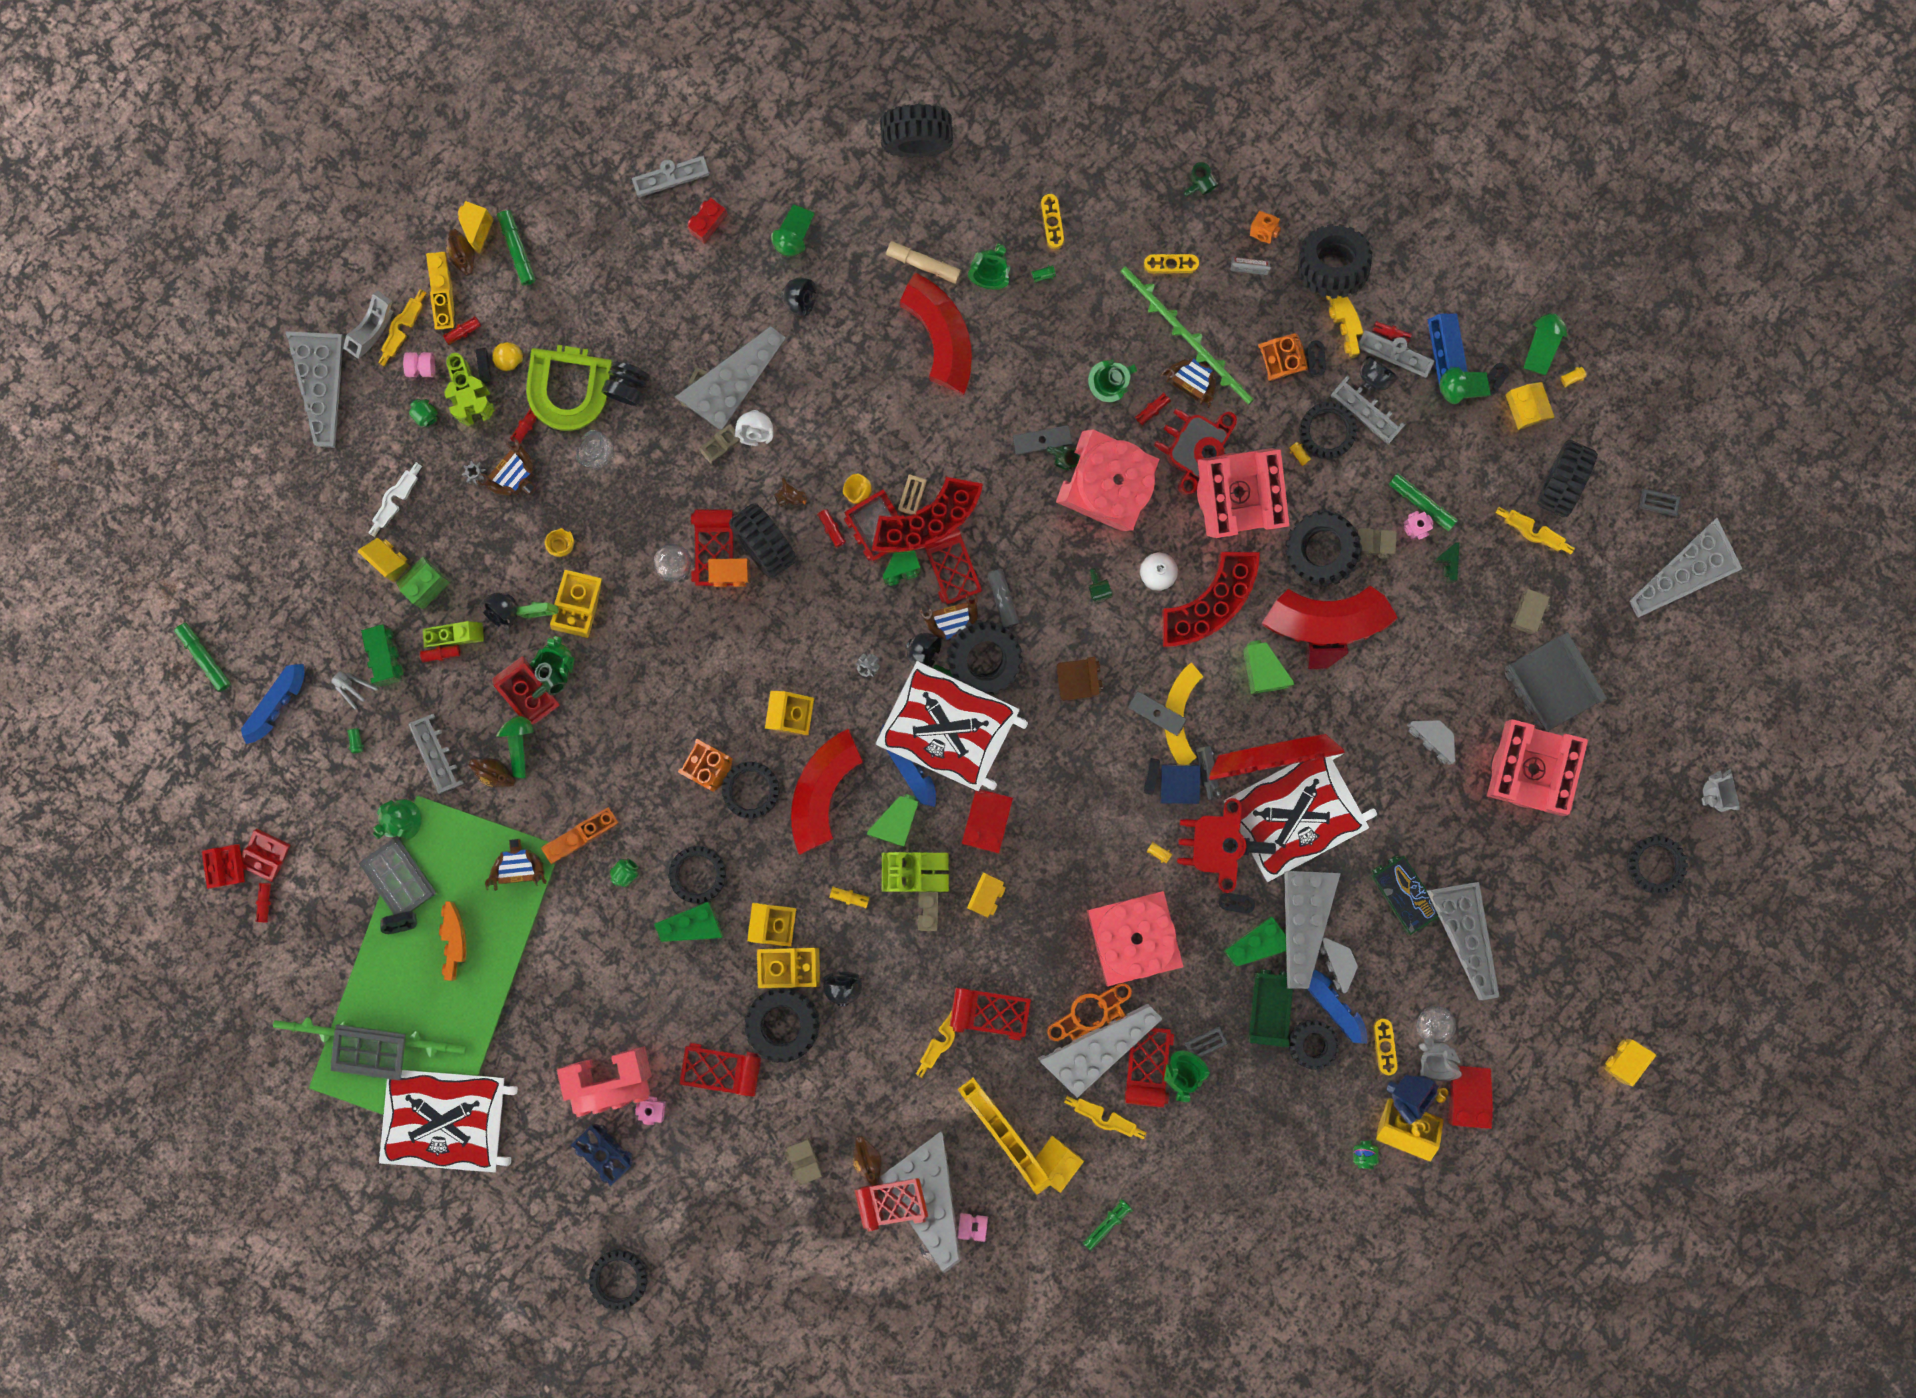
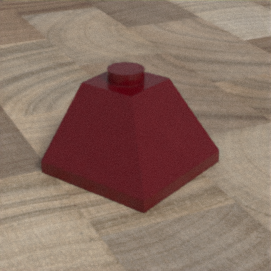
(1324, 656)

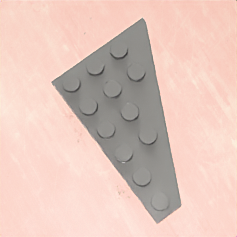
(931, 1167)

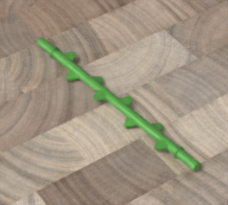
(1193, 339)
(326, 1032)

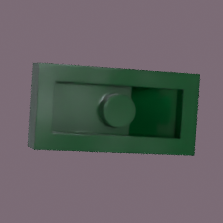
(1451, 558)

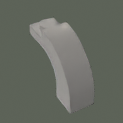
(371, 327)

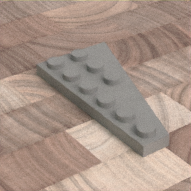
(319, 374)
(726, 385)
(1694, 567)
(1307, 912)
(1465, 923)
(1095, 1052)

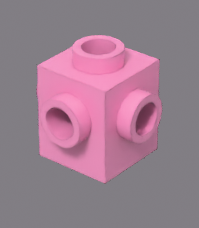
(1413, 530)
(657, 1108)

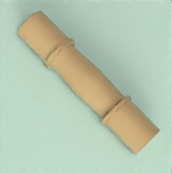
(923, 262)

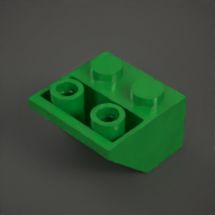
(901, 566)

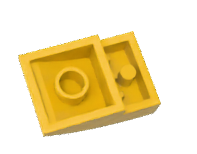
(576, 603)
(788, 968)

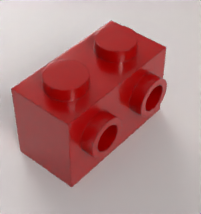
(707, 220)

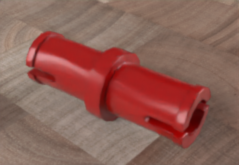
(462, 330)
(1390, 332)
(1152, 409)
(524, 426)
(831, 528)
(440, 653)
(263, 902)

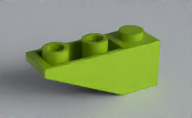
(453, 634)

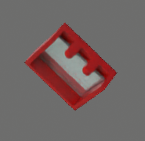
(864, 521)

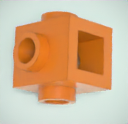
(1265, 227)

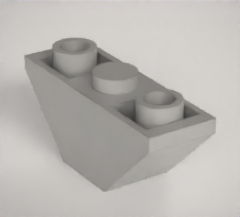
(1435, 738)
(1340, 963)

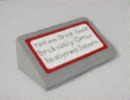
(1250, 266)

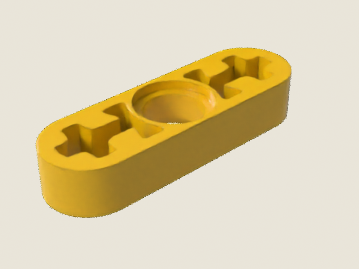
(1045, 209)
(1157, 259)
(1382, 1061)

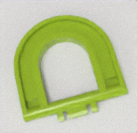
(537, 388)

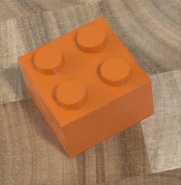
(729, 571)

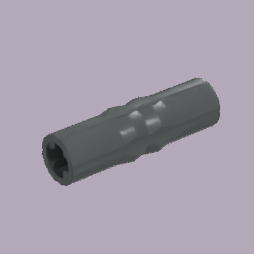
(1003, 598)

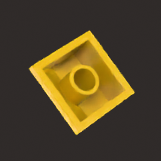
(476, 224)
(1529, 405)
(384, 559)
(789, 712)
(985, 895)
(771, 924)
(1629, 1062)
(1058, 1163)

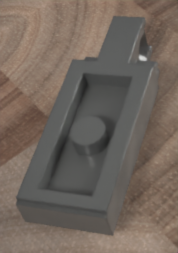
(1206, 761)

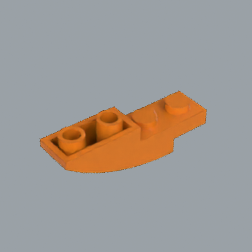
(579, 836)
(452, 931)

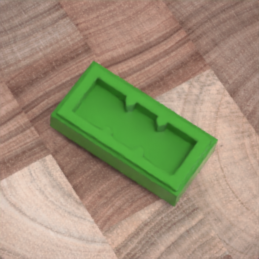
(537, 609)

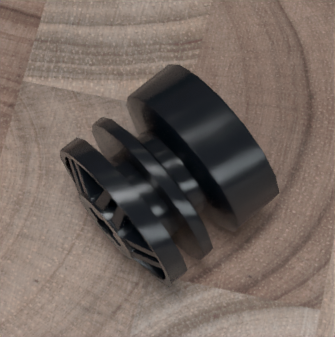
(626, 381)

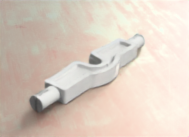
(400, 490)

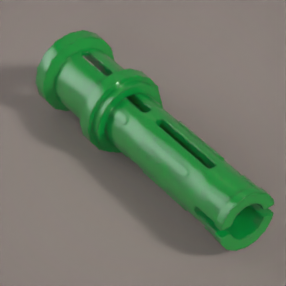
(1114, 1217)

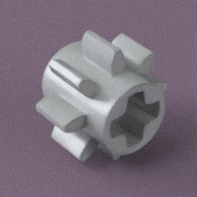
(472, 467)
(868, 665)

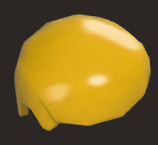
(507, 356)
(857, 488)
(559, 542)

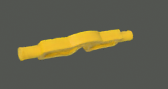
(407, 318)
(1543, 536)
(936, 1047)
(1114, 1122)

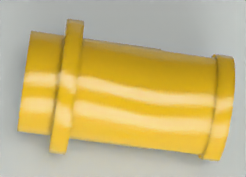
(1574, 376)
(1299, 453)
(1159, 852)

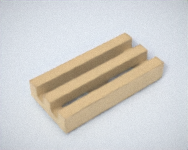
(917, 480)

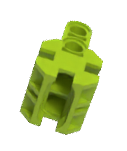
(467, 397)
(915, 881)

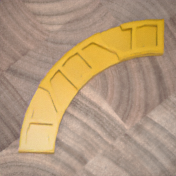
(1176, 702)

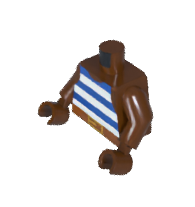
(1193, 379)
(512, 473)
(947, 621)
(516, 866)

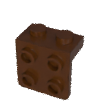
(1079, 679)

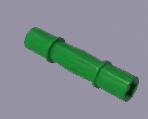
(516, 247)
(1423, 502)
(202, 657)

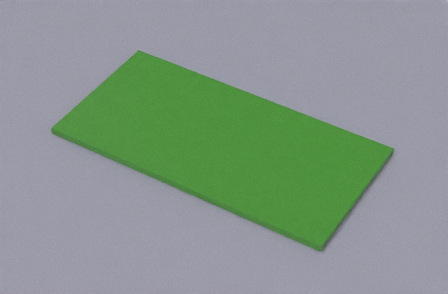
(400, 975)

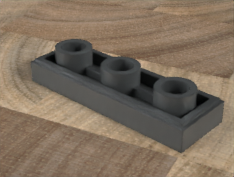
(1030, 442)
(1148, 707)

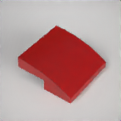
(264, 855)
(223, 866)

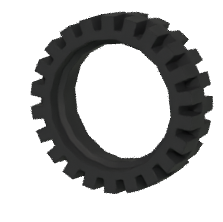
(1344, 414)
(751, 767)
(1676, 851)
(677, 887)
(594, 1282)

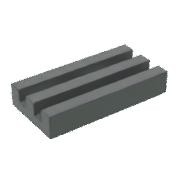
(1643, 499)
(1207, 1051)

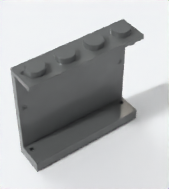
(1554, 683)

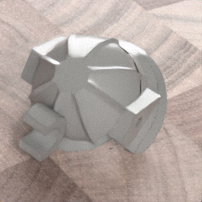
(1721, 792)
(1439, 1061)

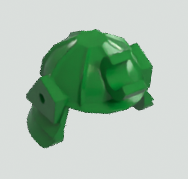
(990, 269)
(1110, 380)
(555, 655)
(398, 819)
(1185, 1074)

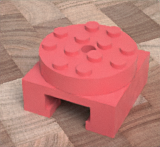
(1093, 487)
(1260, 496)
(1556, 762)
(1113, 930)
(589, 1096)

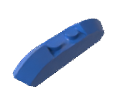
(268, 709)
(921, 787)
(1350, 1025)

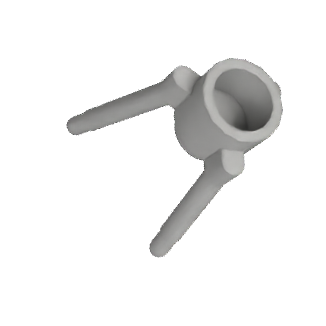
(343, 682)

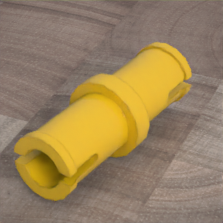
(849, 897)

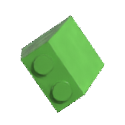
(422, 583)
(1264, 669)
(896, 821)

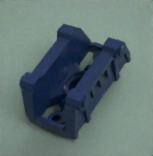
(610, 1147)

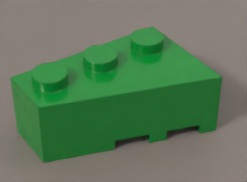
(382, 655)
(690, 925)
(1258, 943)

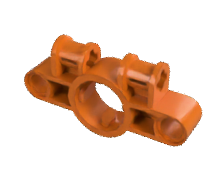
(1108, 1000)

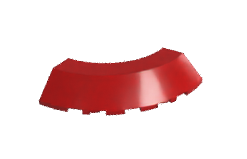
(946, 330)
(930, 523)
(1216, 605)
(1330, 620)
(1274, 756)
(816, 789)

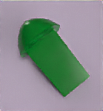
(791, 235)
(1545, 342)
(1459, 385)
(514, 730)

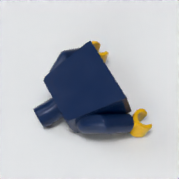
(1414, 1097)

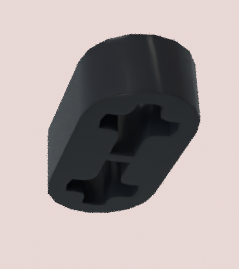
(1320, 358)
(483, 365)
(1497, 381)
(1151, 776)
(1237, 898)
(398, 922)

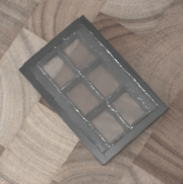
(397, 877)
(368, 1052)

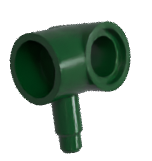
(1203, 184)
(1065, 457)
(1099, 590)
(552, 683)

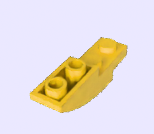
(441, 290)
(1344, 311)

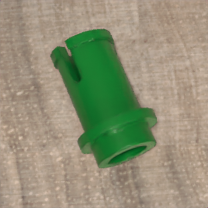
(1044, 273)
(355, 741)

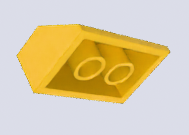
(1398, 1133)

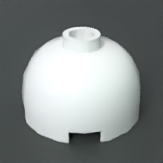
(754, 428)
(1167, 571)

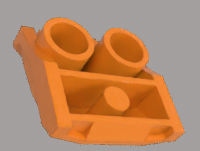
(1283, 356)
(706, 766)

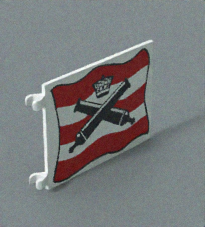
(948, 726)
(1301, 811)
(444, 1121)

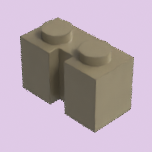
(1377, 542)
(1531, 611)
(929, 919)
(803, 1161)

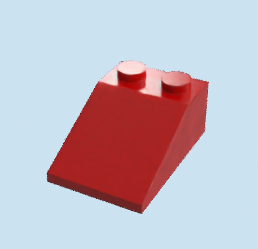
(517, 685)
(987, 821)
(1471, 1098)

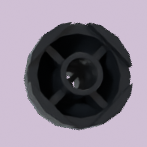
(798, 296)
(1376, 374)
(500, 609)
(923, 648)
(842, 988)

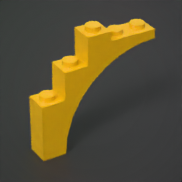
(1005, 1135)

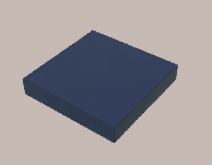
(1180, 783)

